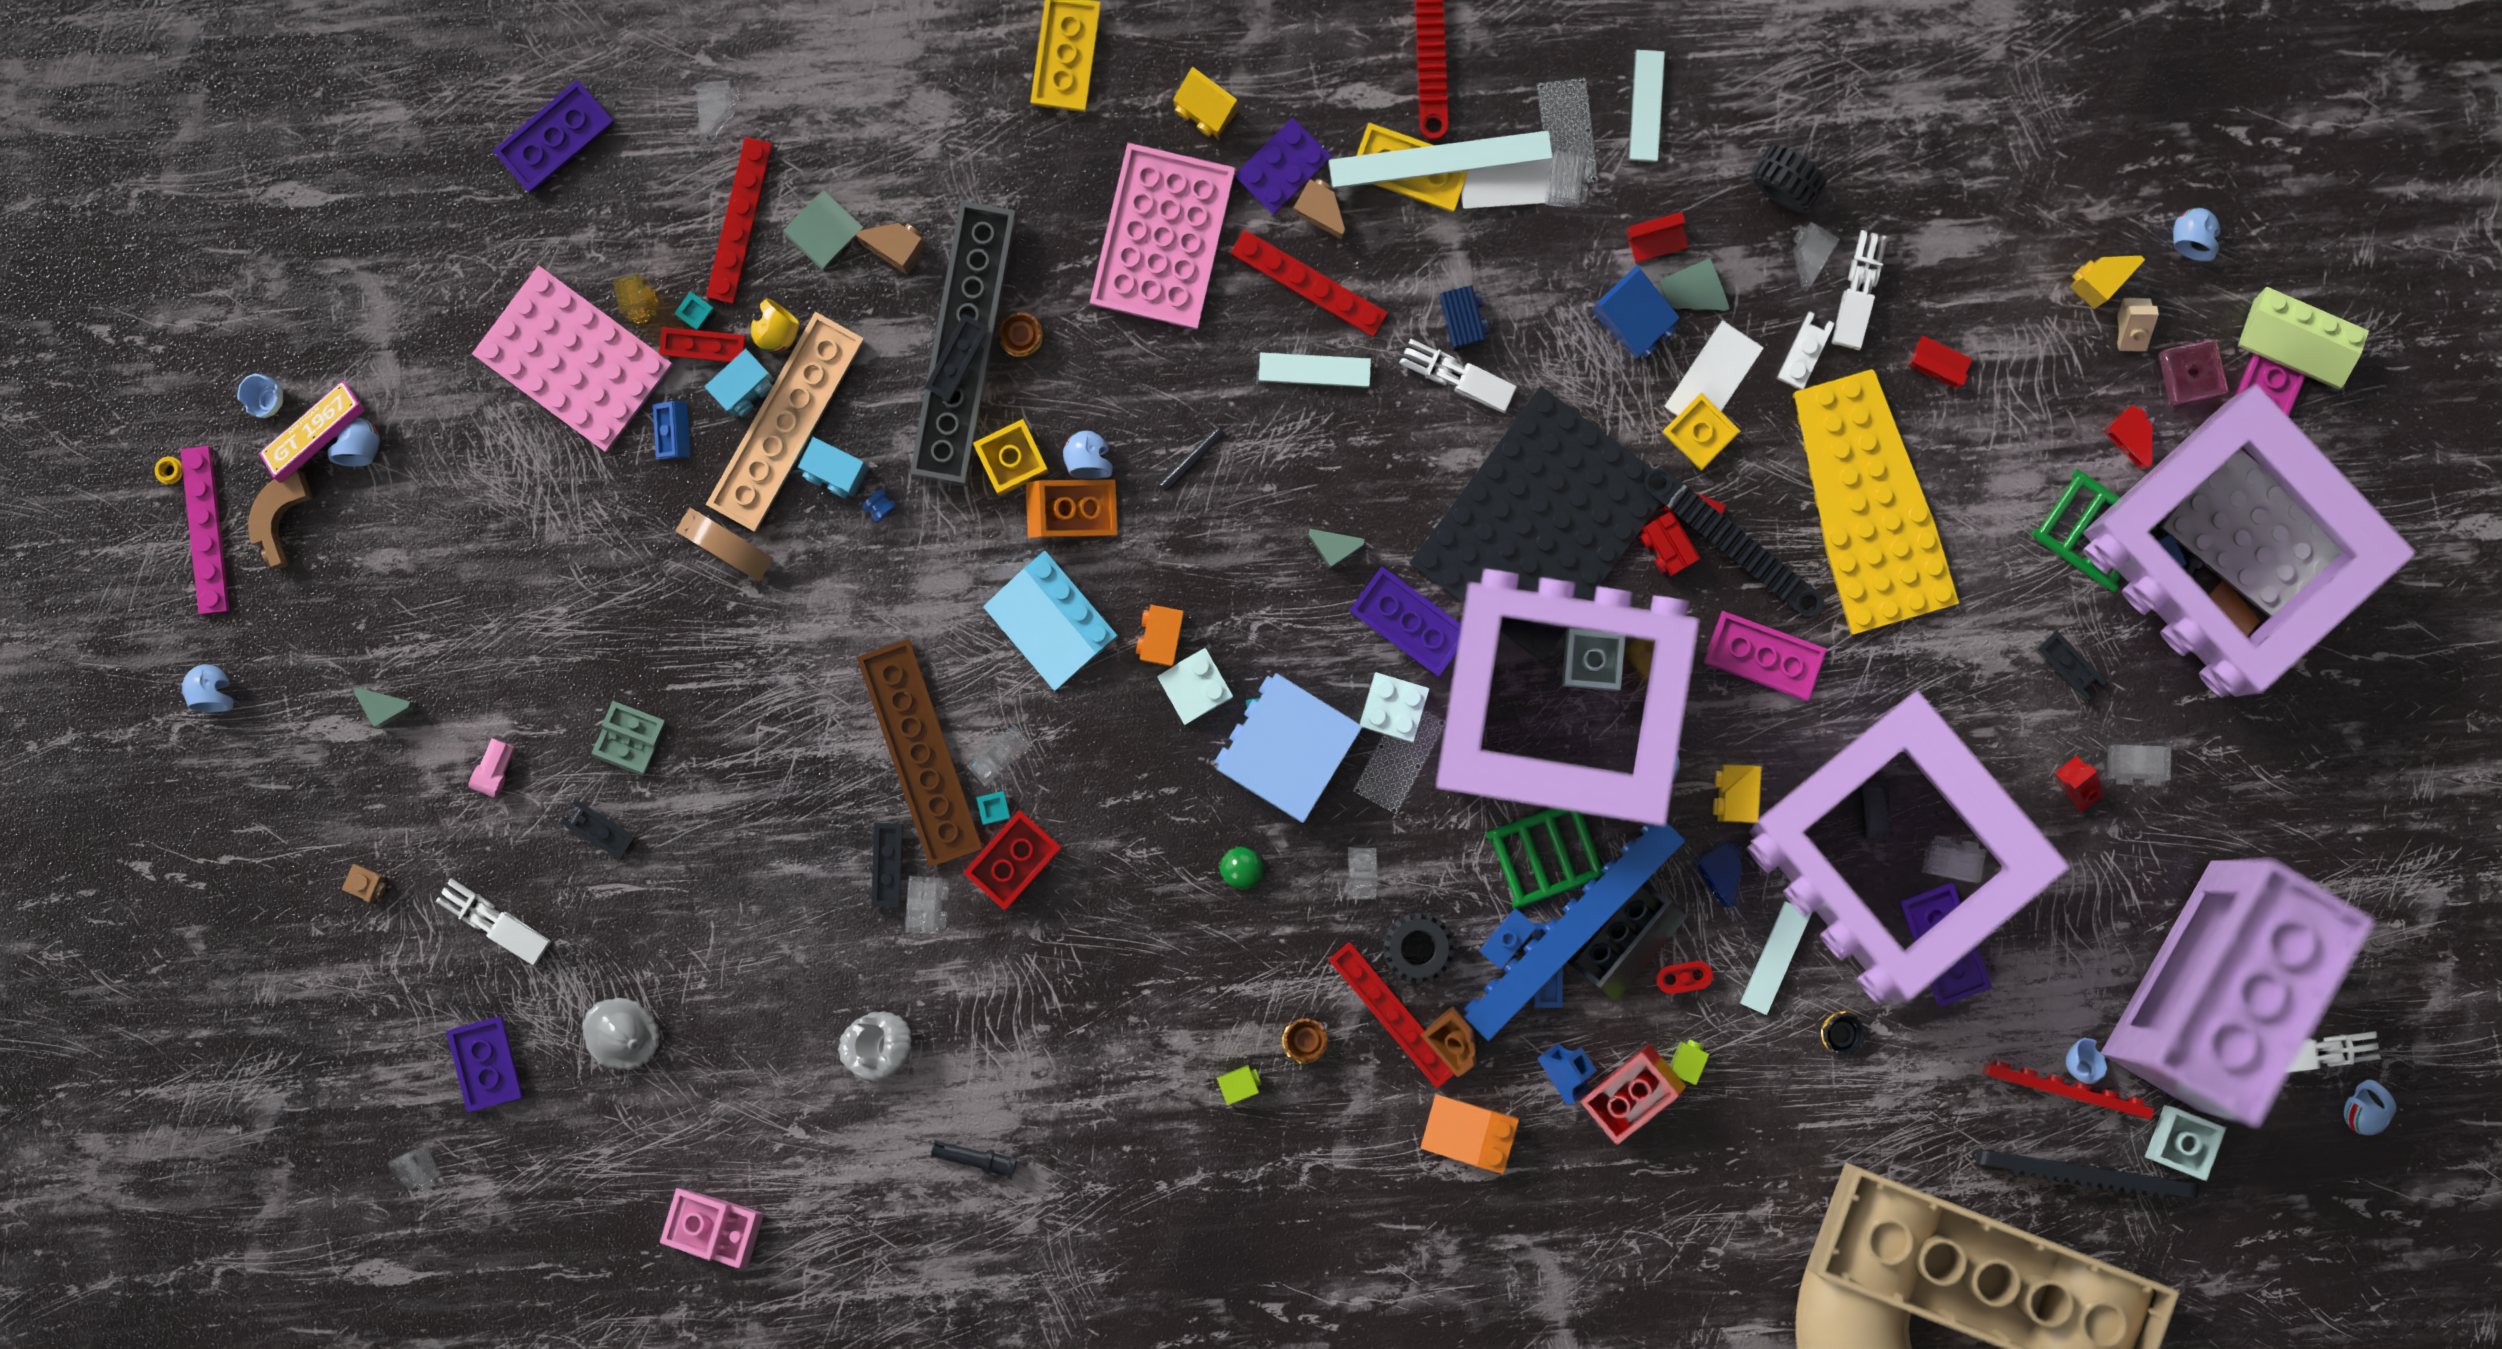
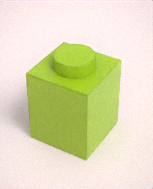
(1689, 1061)
(1239, 1084)

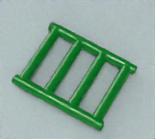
(2065, 550)
(1546, 890)

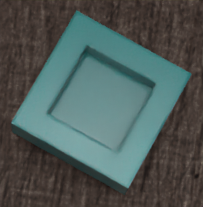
(694, 311)
(993, 807)

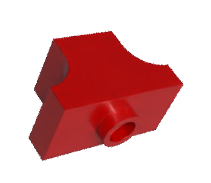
(2079, 783)

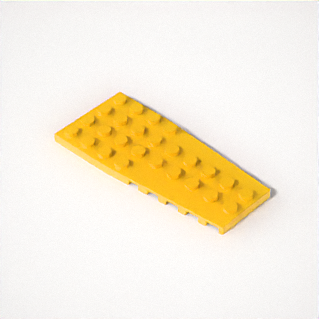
(1871, 506)

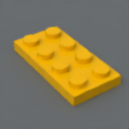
(1065, 54)
(1435, 190)

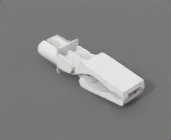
(1857, 305)
(1472, 383)
(506, 930)
(2309, 1059)

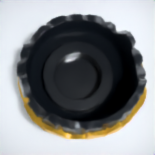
(1843, 1033)

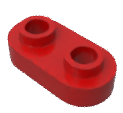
(1683, 977)

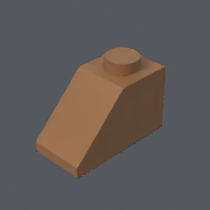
(1320, 207)

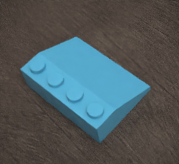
(1050, 621)

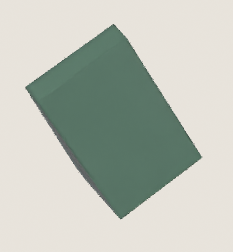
(1334, 546)
(382, 708)

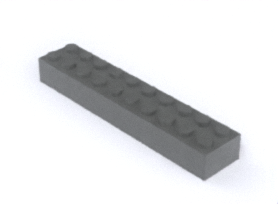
(975, 289)

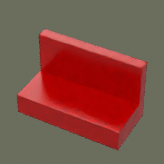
(1657, 237)
(1940, 362)

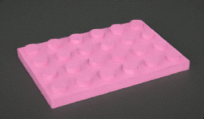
(1162, 236)
(572, 359)

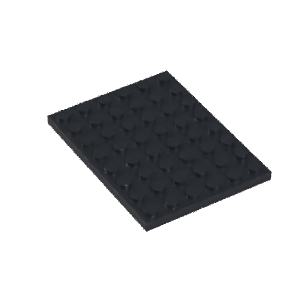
(1542, 505)

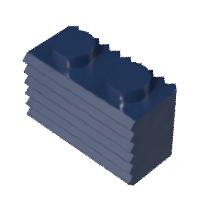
(1463, 317)

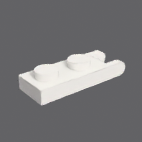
(1804, 353)

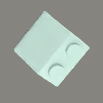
(1195, 686)

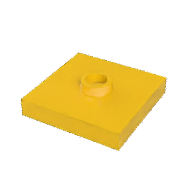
(1701, 431)

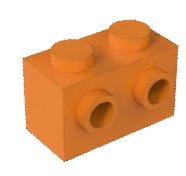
(1160, 636)

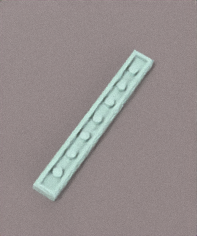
(1440, 159)

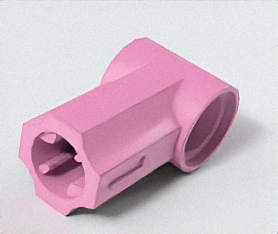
(489, 775)

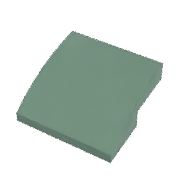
(822, 230)
(628, 738)

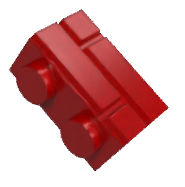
(1669, 544)

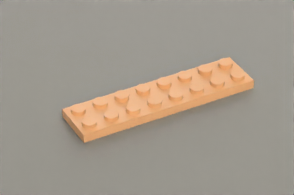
(785, 422)

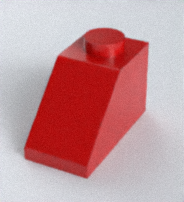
(2132, 435)

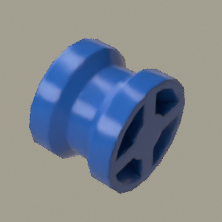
(879, 505)

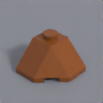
(1452, 1041)

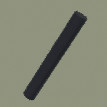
(1191, 458)

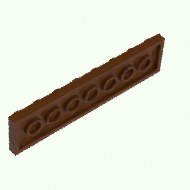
(919, 752)

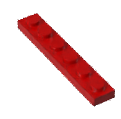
(739, 220)
(1308, 283)
(1390, 1012)
(2079, 1091)

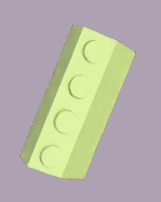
(2302, 338)

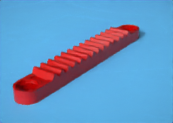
(1431, 66)

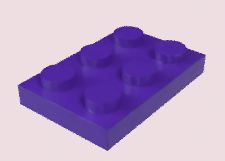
(1282, 166)
(484, 1063)

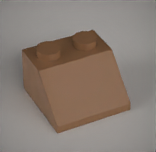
(894, 244)

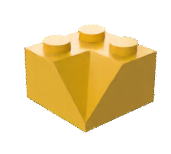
(1010, 457)
(1737, 793)

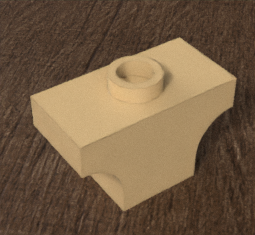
(2136, 324)

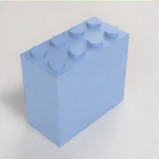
(1287, 747)

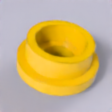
(163, 464)

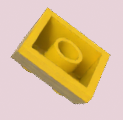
(1205, 103)
(2101, 279)

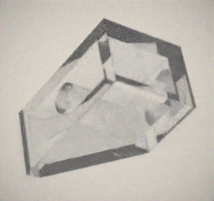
(715, 107)
(1812, 252)
(999, 755)
(416, 1169)

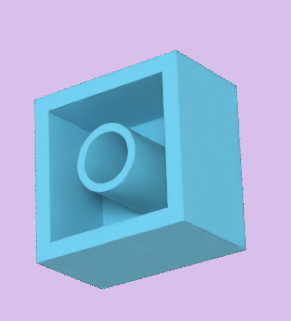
(740, 384)
(833, 467)

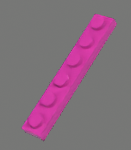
(204, 530)

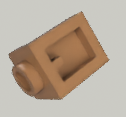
(365, 883)

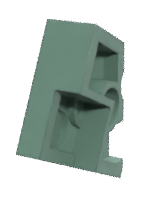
(1694, 288)

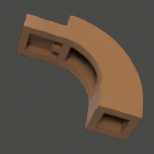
(268, 511)
(724, 544)

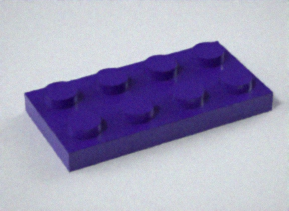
(553, 136)
(1408, 621)
(1967, 973)

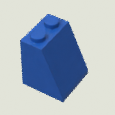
(1636, 313)

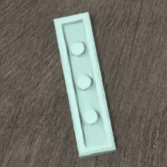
(1646, 106)
(1314, 370)
(1775, 959)

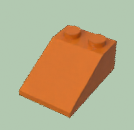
(1071, 508)
(1469, 1133)

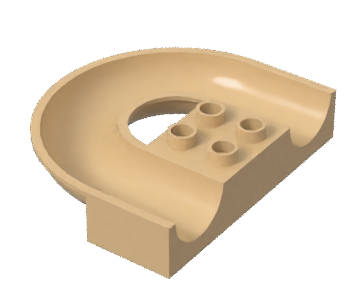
(1909, 1252)

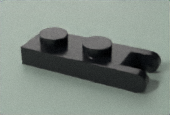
(2070, 665)
(598, 829)

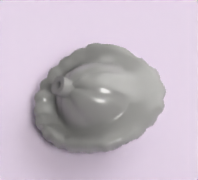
(620, 1033)
(875, 1045)

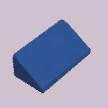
(671, 430)

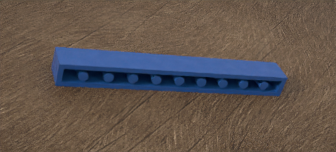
(1569, 933)

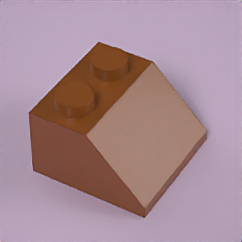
(2233, 607)

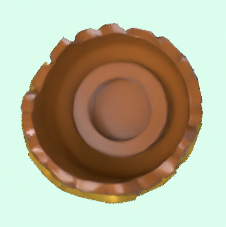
(1020, 334)
(1305, 1040)

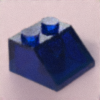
(1721, 871)

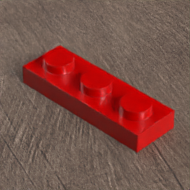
(701, 345)

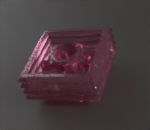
(2201, 357)

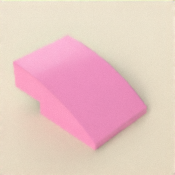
(711, 1228)

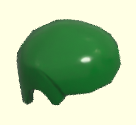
(1242, 868)

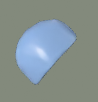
(260, 395)
(2086, 1062)

